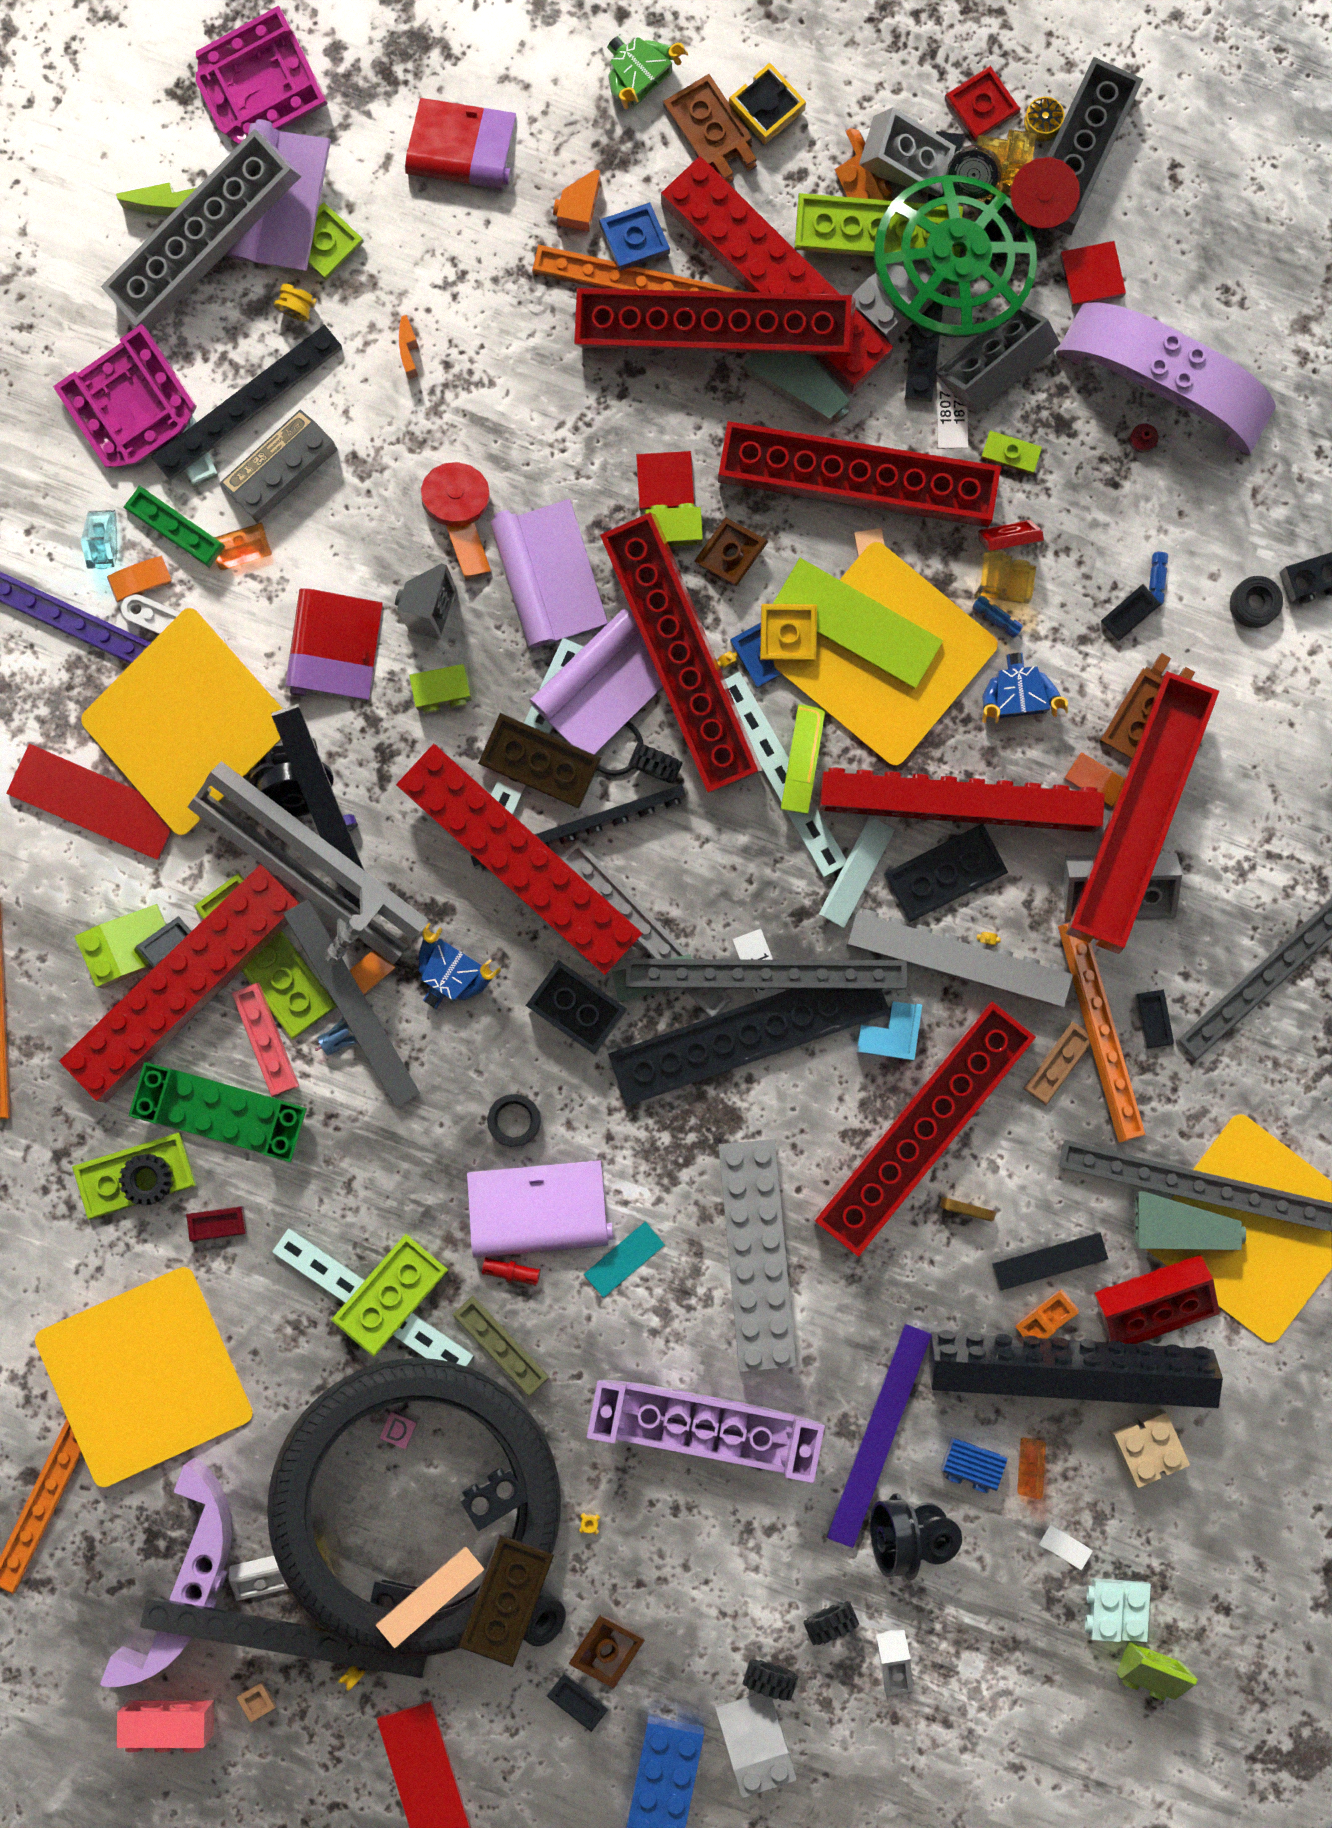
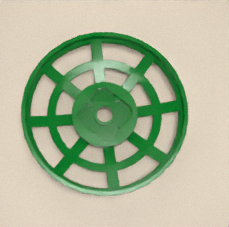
(946, 266)

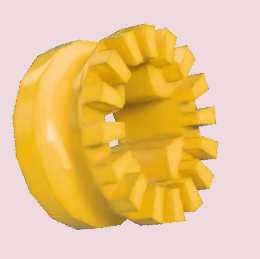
(351, 1677)

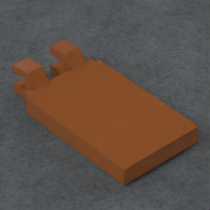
(711, 126)
(1131, 715)

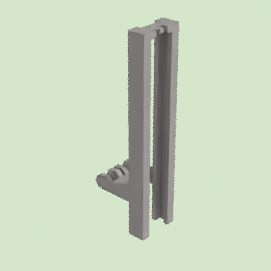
(351, 921)

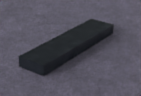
(1050, 1261)

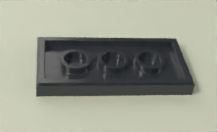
(945, 873)

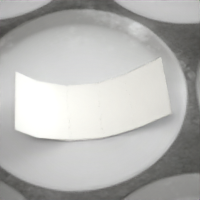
(1066, 1547)

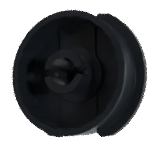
(279, 782)
(911, 1534)

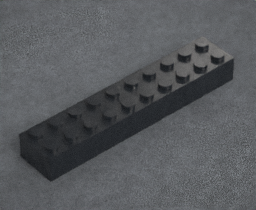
(1074, 1369)

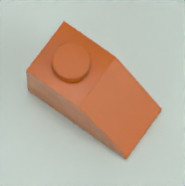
(578, 202)

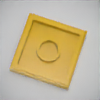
(788, 632)

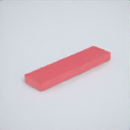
(265, 1039)

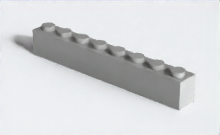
(960, 960)

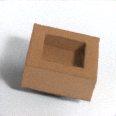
(256, 1701)

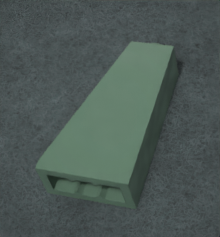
(800, 382)
(1174, 1225)

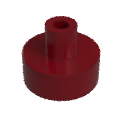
(1143, 438)

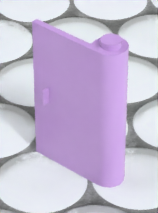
(287, 229)
(549, 573)
(600, 686)
(537, 1209)

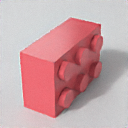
(165, 1725)

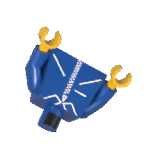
(1020, 692)
(450, 971)

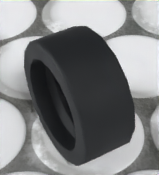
(493, 1114)

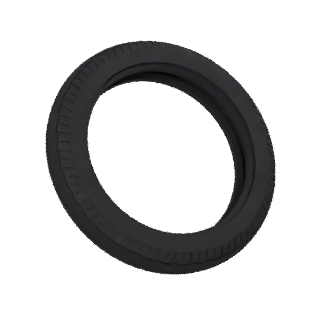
(327, 1419)

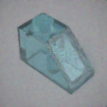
(100, 539)

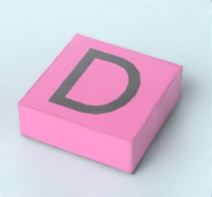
(398, 1430)

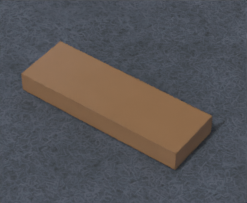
(1058, 1063)

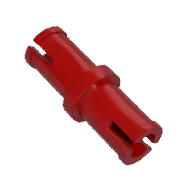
(511, 1271)

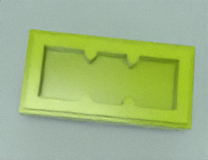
(1011, 452)

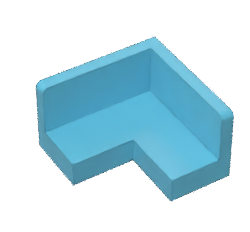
(899, 1039)

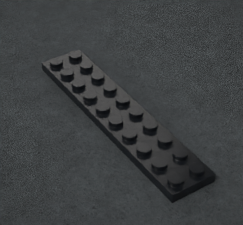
(740, 1038)

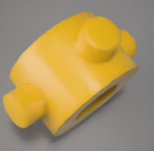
(727, 659)
(989, 938)
(589, 1523)

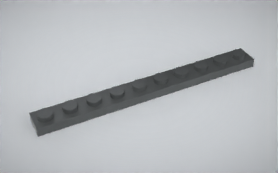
(766, 974)
(1196, 1185)

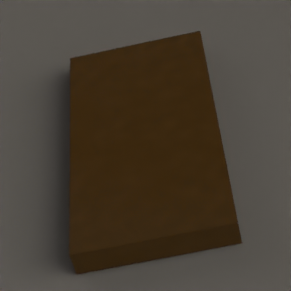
(540, 760)
(506, 1600)

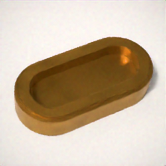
(968, 1209)

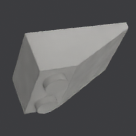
(905, 151)
(877, 308)
(756, 1744)

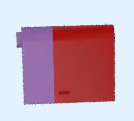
(460, 144)
(333, 644)

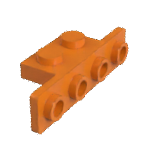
(856, 179)

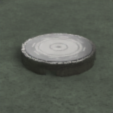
(975, 163)

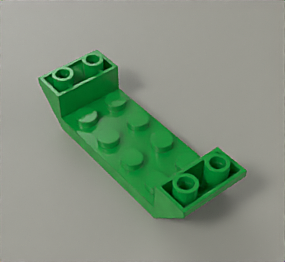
(217, 1111)

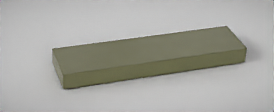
(501, 1346)

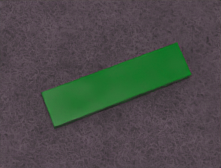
(174, 526)

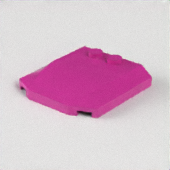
(258, 75)
(128, 401)

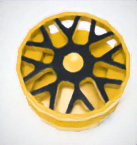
(1044, 118)
(294, 303)

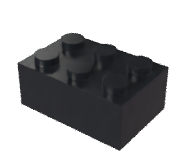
(576, 1007)

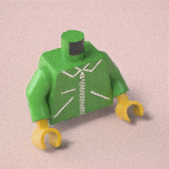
(640, 67)

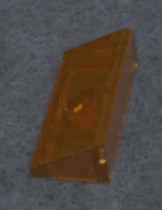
(243, 546)
(1031, 1467)

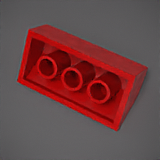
(1158, 1302)

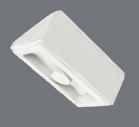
(256, 1578)

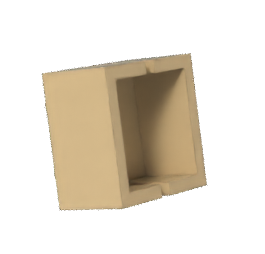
(1149, 1449)

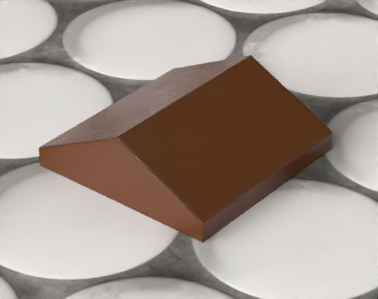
(730, 552)
(607, 1650)

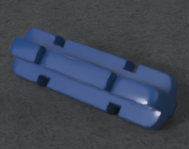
(1158, 575)
(997, 616)

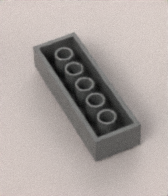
(1093, 127)

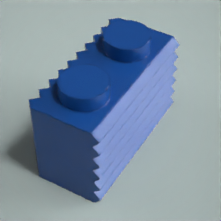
(974, 1465)

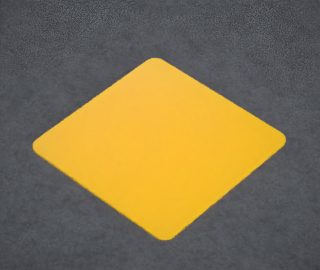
(870, 701)
(181, 715)
(1281, 1259)
(143, 1376)

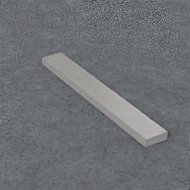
(655, 937)

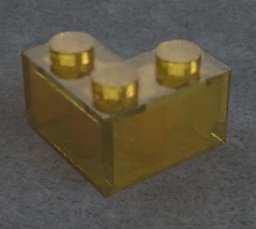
(1012, 151)
(1004, 580)

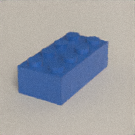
(665, 1774)

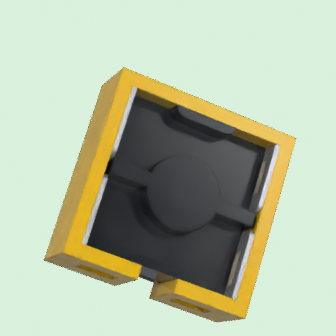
(767, 104)

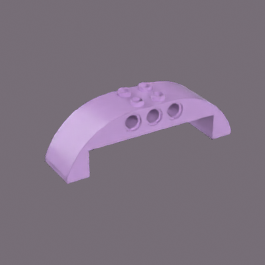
(1172, 368)
(706, 1427)
(209, 1541)

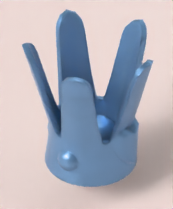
(333, 1040)

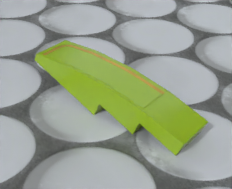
(154, 199)
(803, 759)

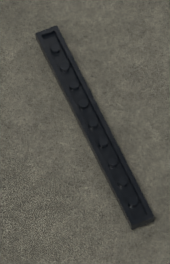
(924, 343)
(269, 1635)

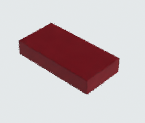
(216, 1223)

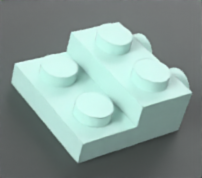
(1118, 1610)

